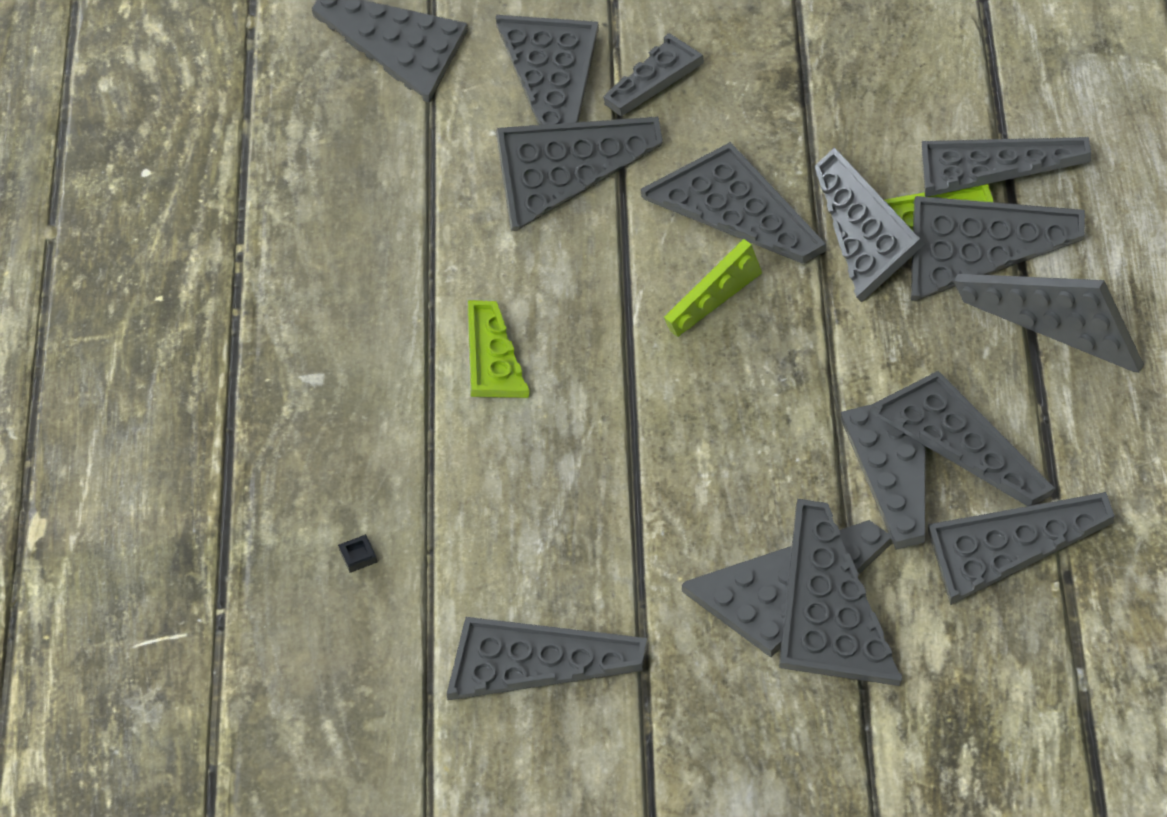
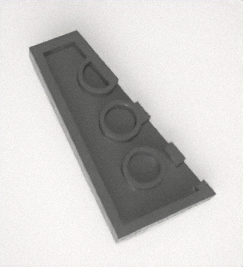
(658, 71)

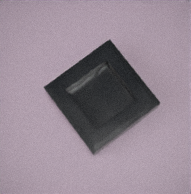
(357, 553)

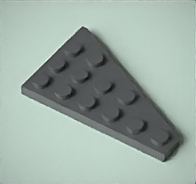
(405, 42)
(551, 62)
(559, 161)
(736, 199)
(983, 238)
(1061, 308)
(753, 592)
(826, 607)

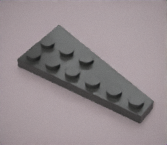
(972, 163)
(951, 426)
(893, 471)
(997, 544)
(518, 656)

